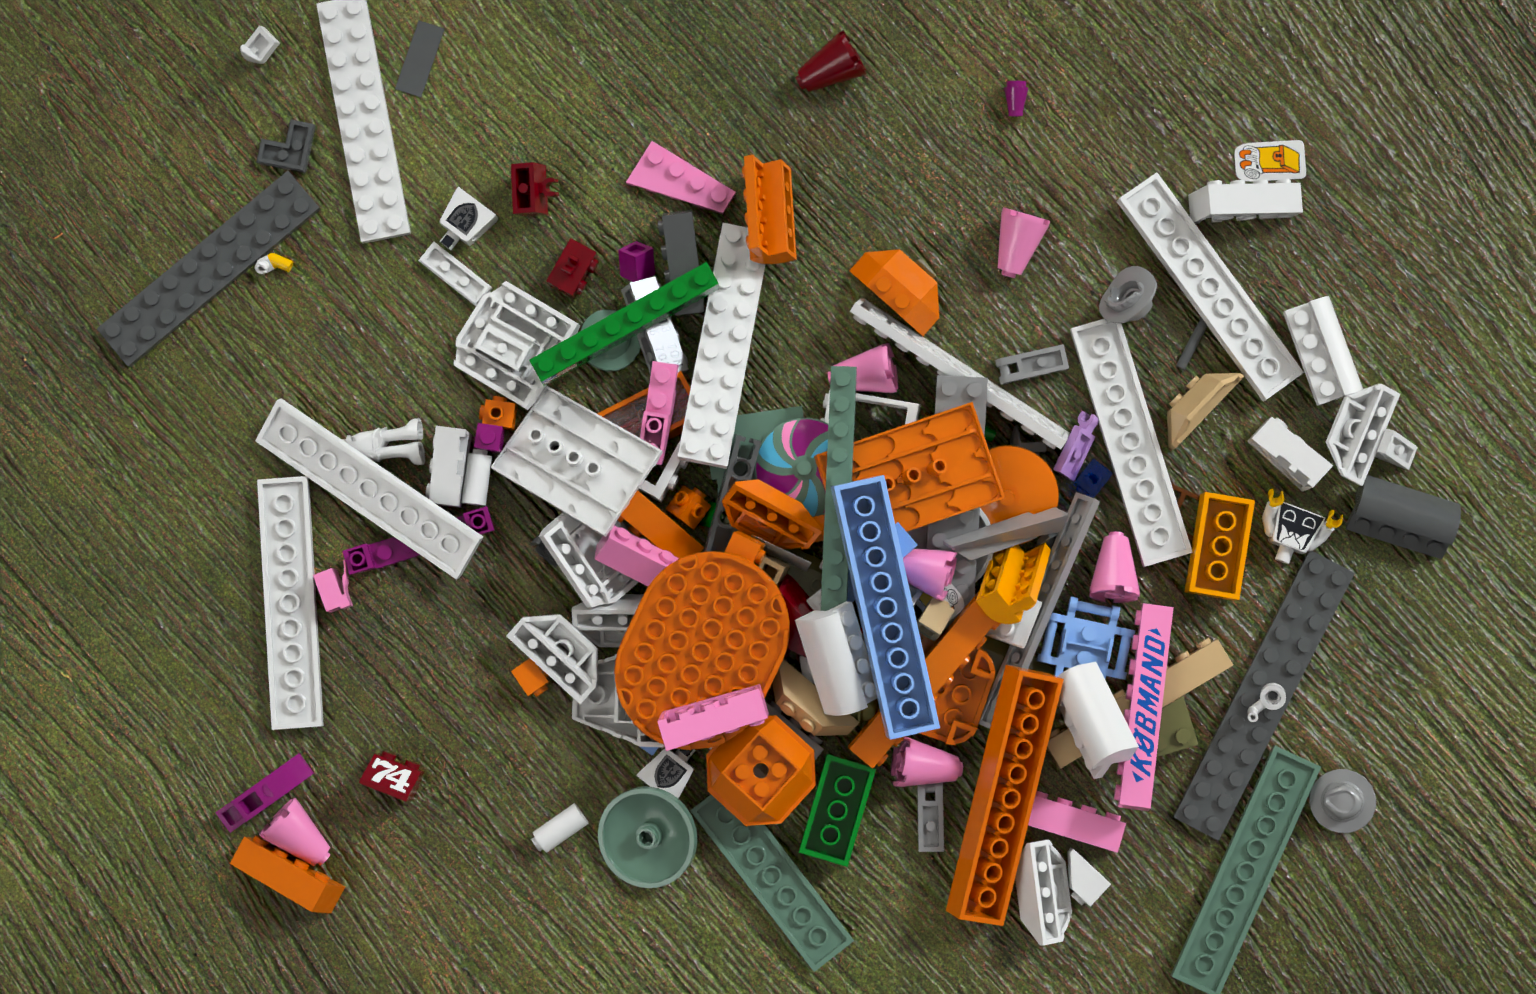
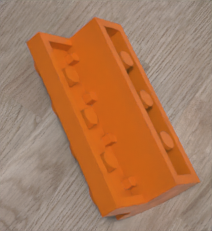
(769, 211)

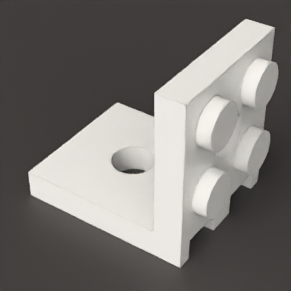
(667, 480)

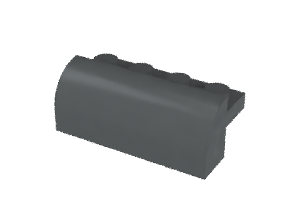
(1404, 517)

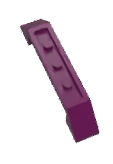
(392, 551)

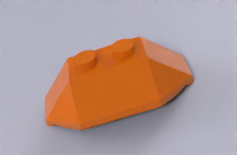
(900, 286)
(770, 515)

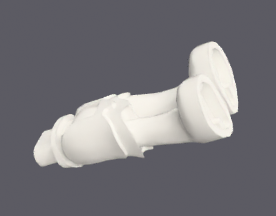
(374, 443)

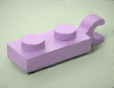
(1076, 446)

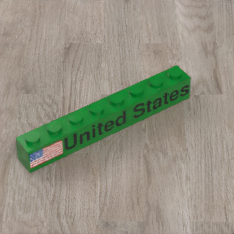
(624, 324)

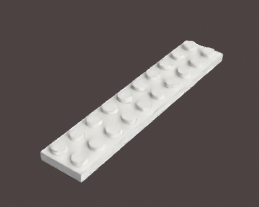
(363, 119)
(1210, 286)
(722, 352)
(929, 353)
(1131, 441)
(369, 488)
(290, 603)

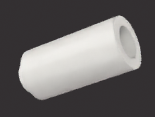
(476, 478)
(559, 828)

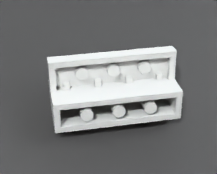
(1322, 350)
(837, 659)
(1095, 719)

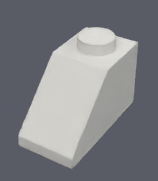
(1084, 879)

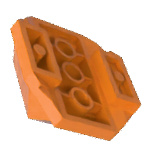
(766, 798)

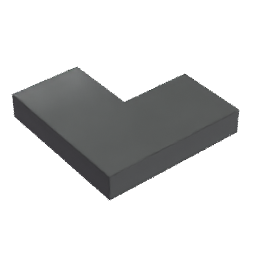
(292, 154)

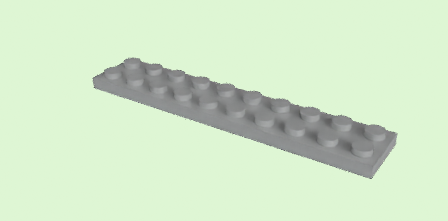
(951, 393)

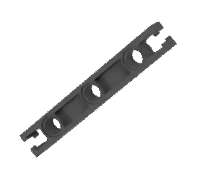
(719, 532)

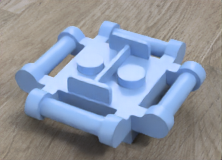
(1086, 640)

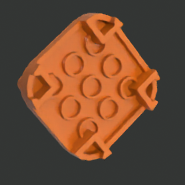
(964, 699)

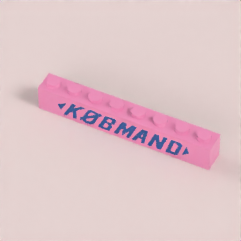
(1145, 705)

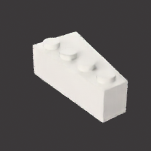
(1245, 200)

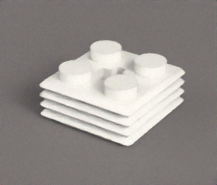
(1017, 633)

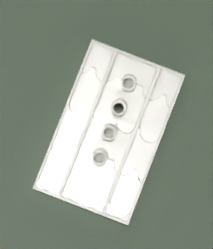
(591, 470)

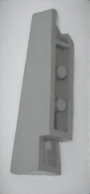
(1007, 533)

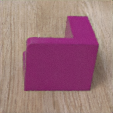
(636, 261)

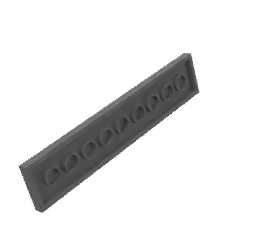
(208, 269)

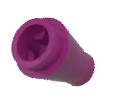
(1015, 96)

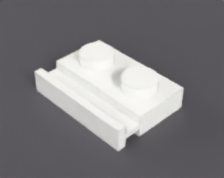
(505, 343)

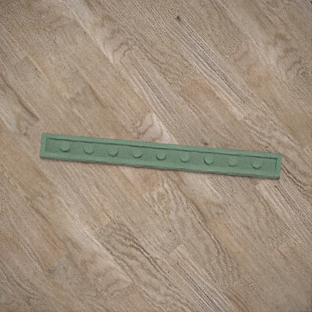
(839, 471)

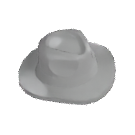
(1128, 295)
(1342, 801)

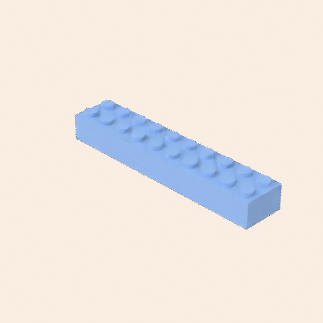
(885, 607)

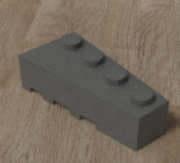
(680, 250)

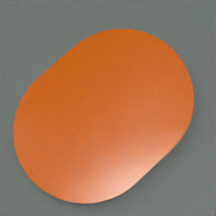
(699, 634)

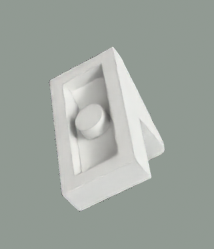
(1396, 449)

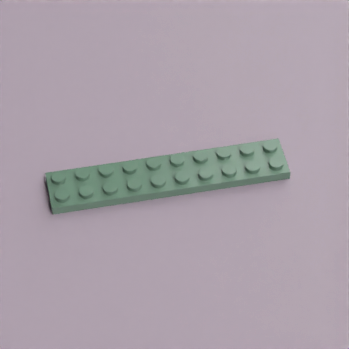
(1245, 871)

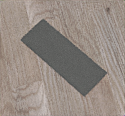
(419, 58)

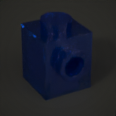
(1092, 479)

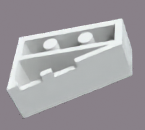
(1289, 454)
(448, 466)

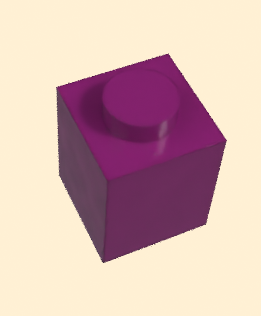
(489, 437)

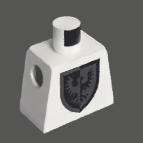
(465, 220)
(668, 771)

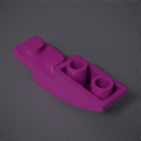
(264, 792)

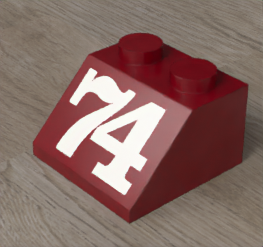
(392, 776)

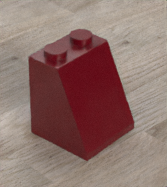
(797, 607)

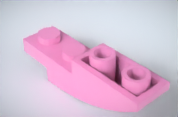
(659, 406)

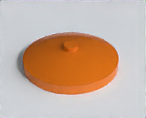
(1025, 481)

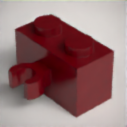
(530, 189)
(573, 268)

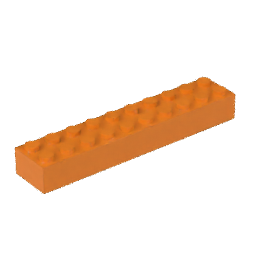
(1004, 795)

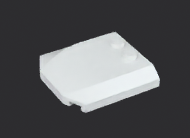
(524, 314)
(574, 551)

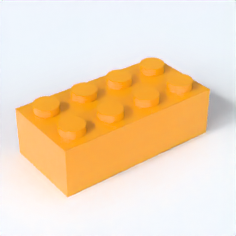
(1219, 546)

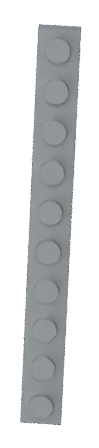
(1056, 573)

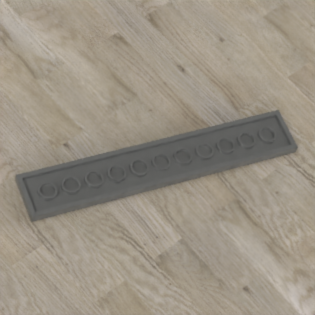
(1279, 660)

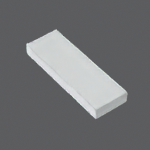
(454, 273)

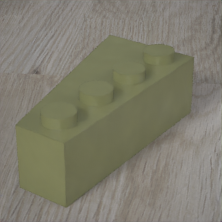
(1175, 730)

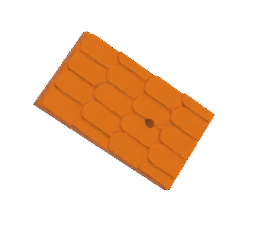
(929, 467)

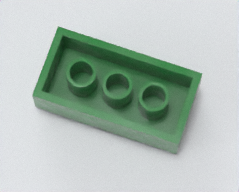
(837, 810)

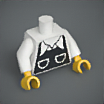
(1294, 527)

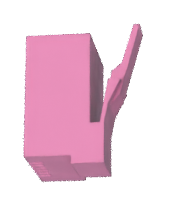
(332, 591)

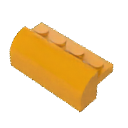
(1012, 582)

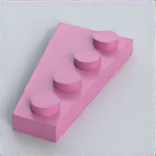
(673, 177)

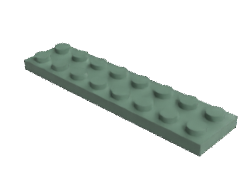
(776, 883)

